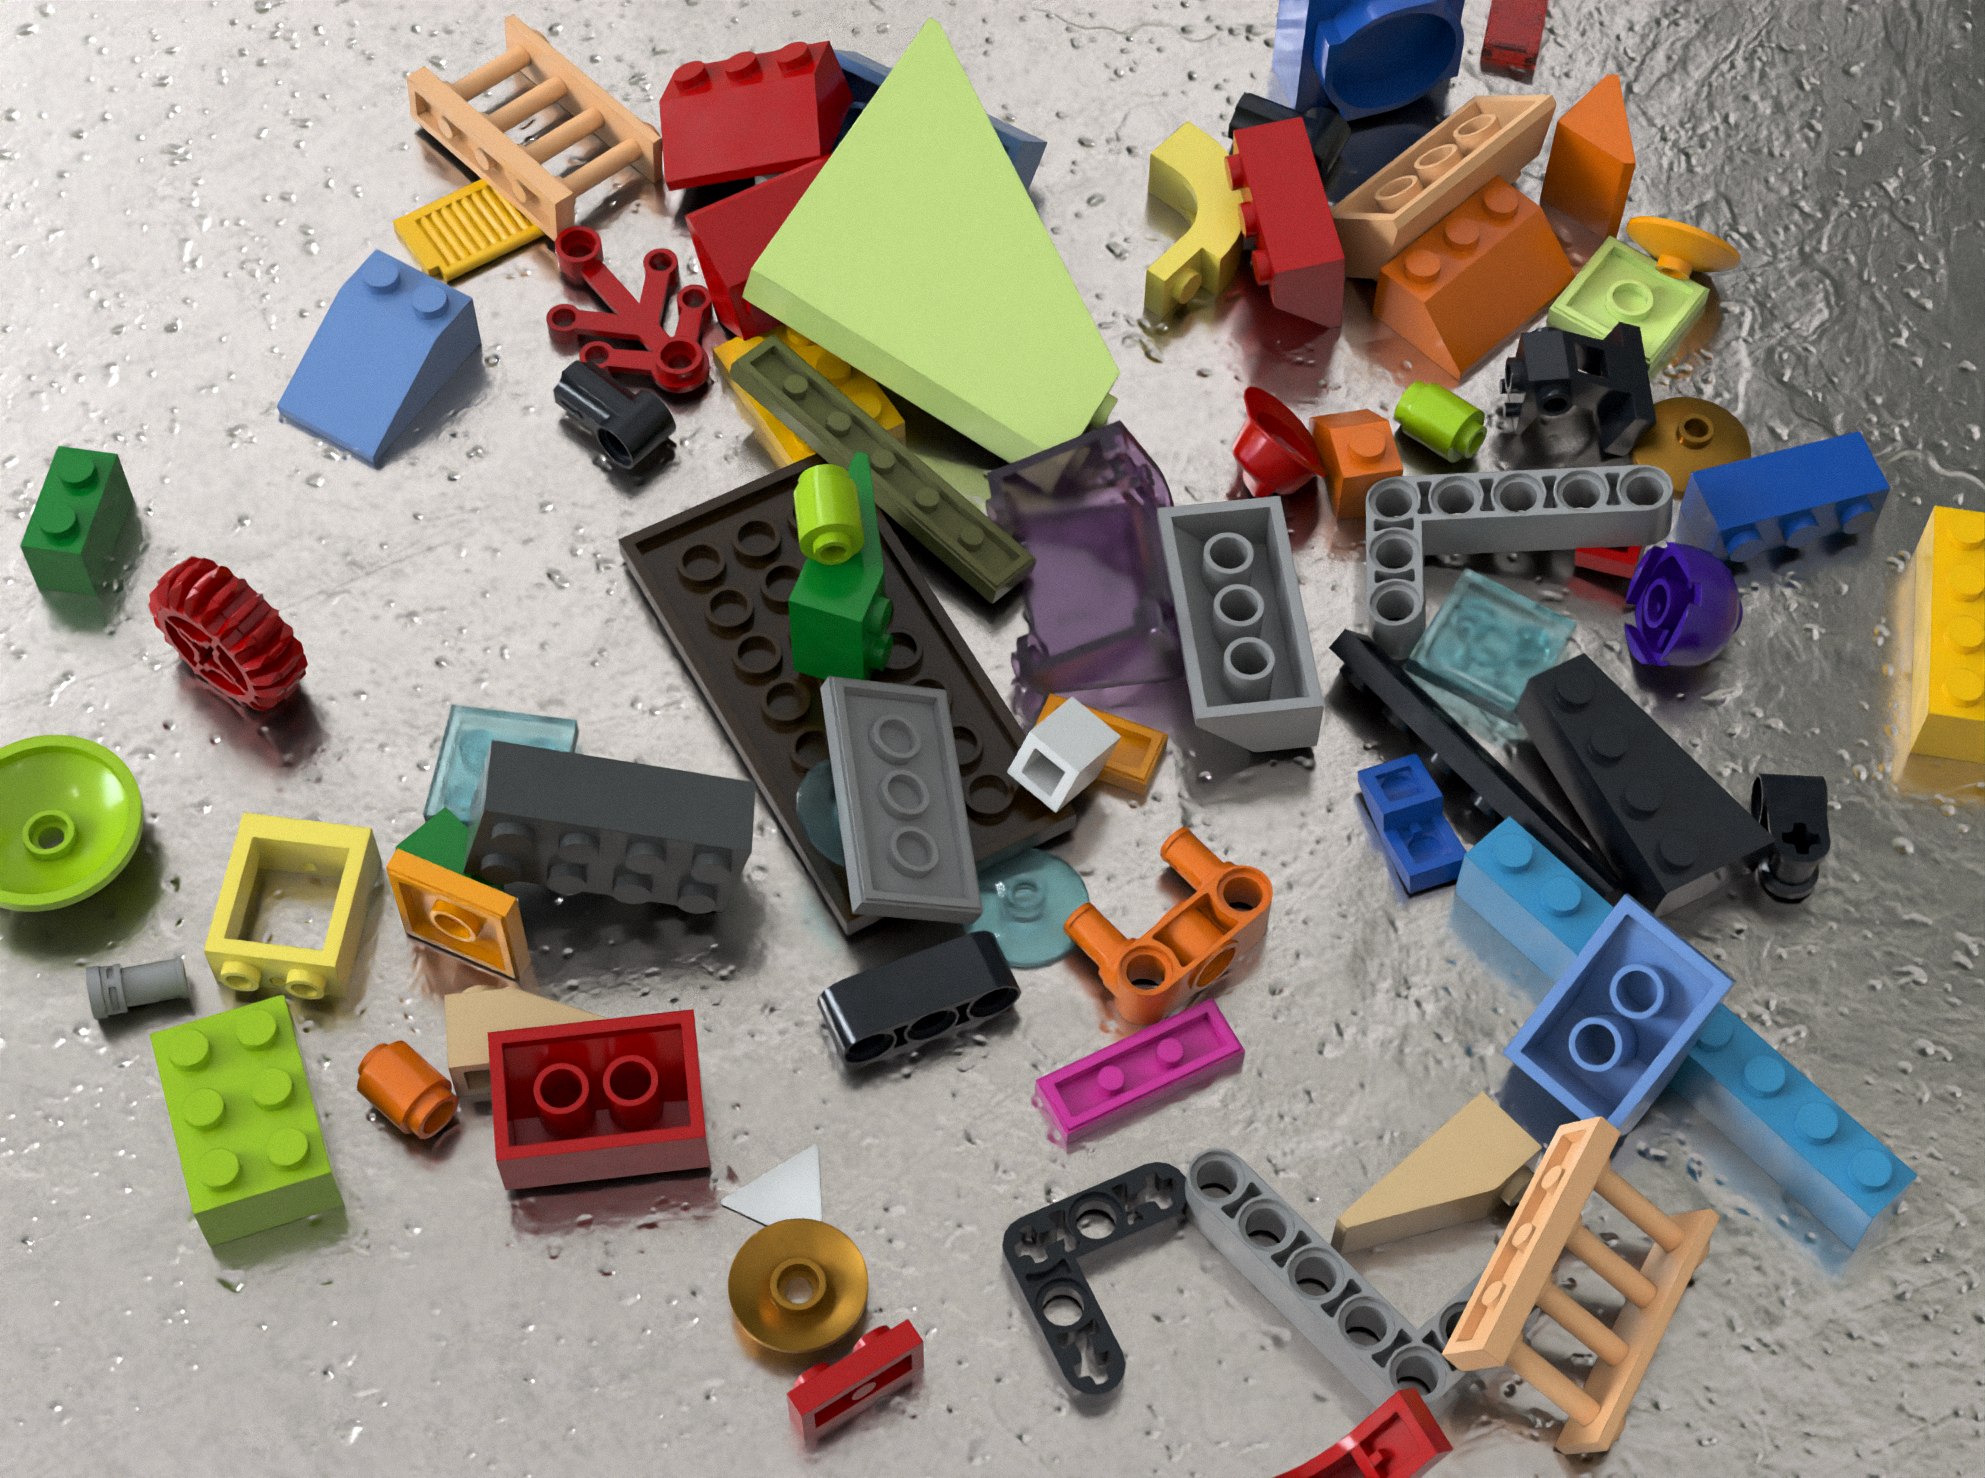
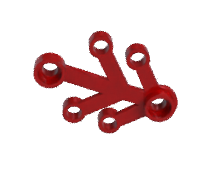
(581, 258)

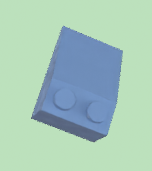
(380, 355)
(1621, 1018)

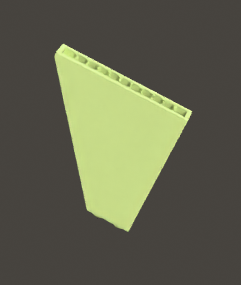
(937, 269)

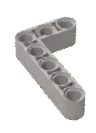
(1492, 526)
(1351, 1298)

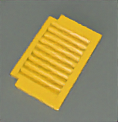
(464, 230)

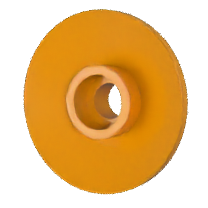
(1681, 247)

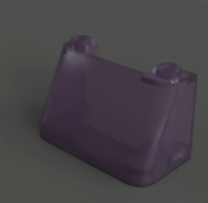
(1100, 571)

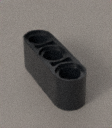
(918, 997)

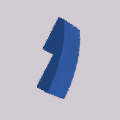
(1412, 822)

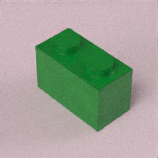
(77, 521)

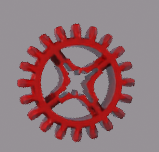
(228, 633)

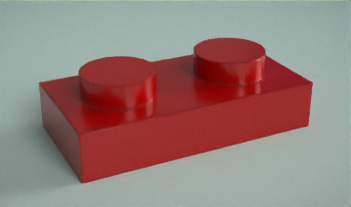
(833, 1391)

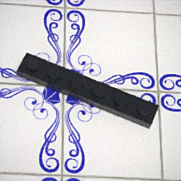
(1457, 752)

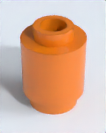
(406, 1089)

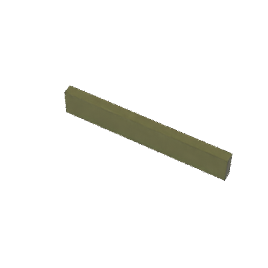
(900, 480)

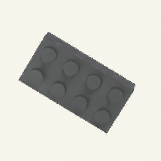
(609, 827)

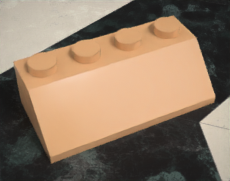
(1437, 175)

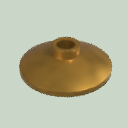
(1671, 448)
(793, 1256)

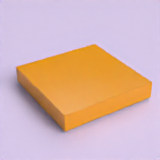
(459, 914)

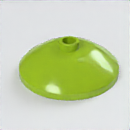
(67, 793)

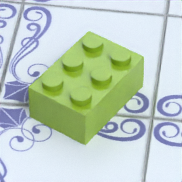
(246, 1120)

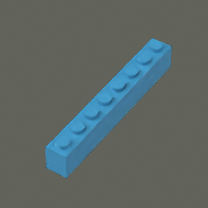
(1730, 1071)

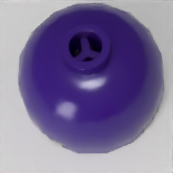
(1682, 607)

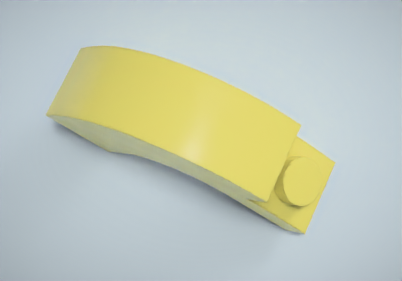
(1192, 179)

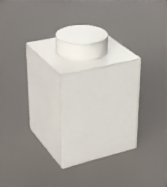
(1063, 754)

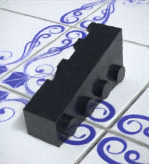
(1637, 791)

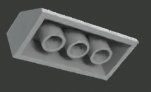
(1242, 623)

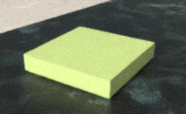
(1627, 288)

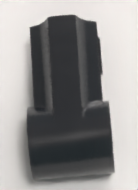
(1325, 128)
(623, 421)

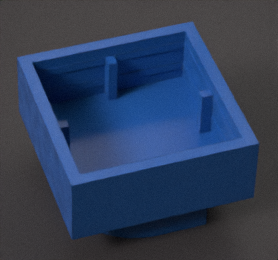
(1365, 52)

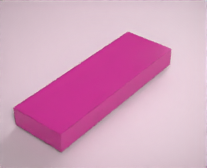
(1139, 1070)

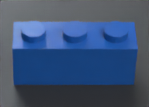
(1785, 498)

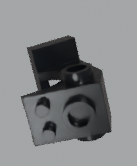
(1616, 386)

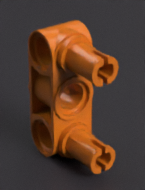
(1189, 943)

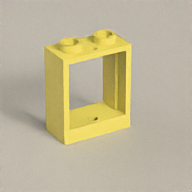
(299, 848)

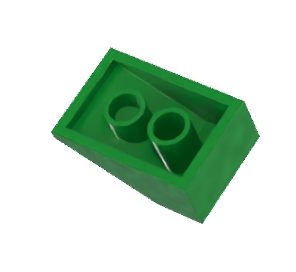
(842, 608)

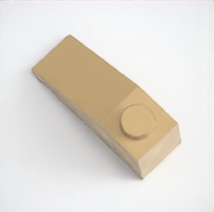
(493, 1009)
(1446, 1181)

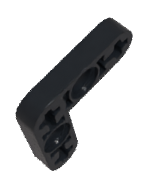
(1063, 1275)

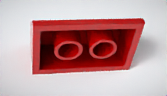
(751, 114)
(1288, 219)
(734, 235)
(597, 1100)

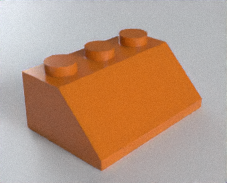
(1474, 278)

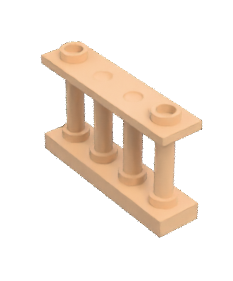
(517, 169)
(1522, 1277)

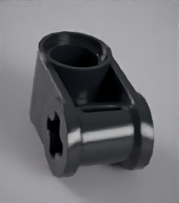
(1796, 816)

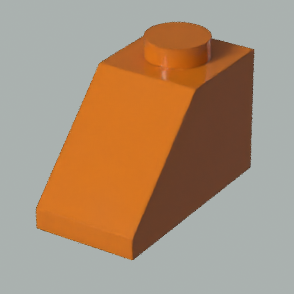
(1356, 453)

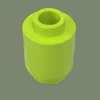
(1441, 421)
(828, 514)

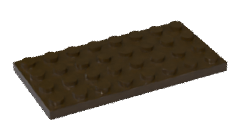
(723, 596)

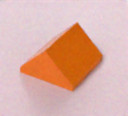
(1592, 160)

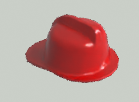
(1274, 447)

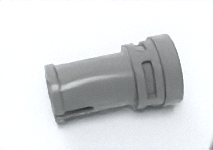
(118, 988)

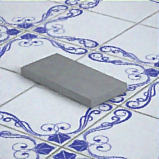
(900, 801)

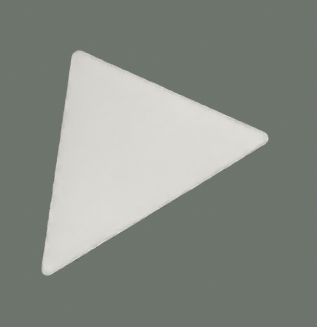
(783, 1192)

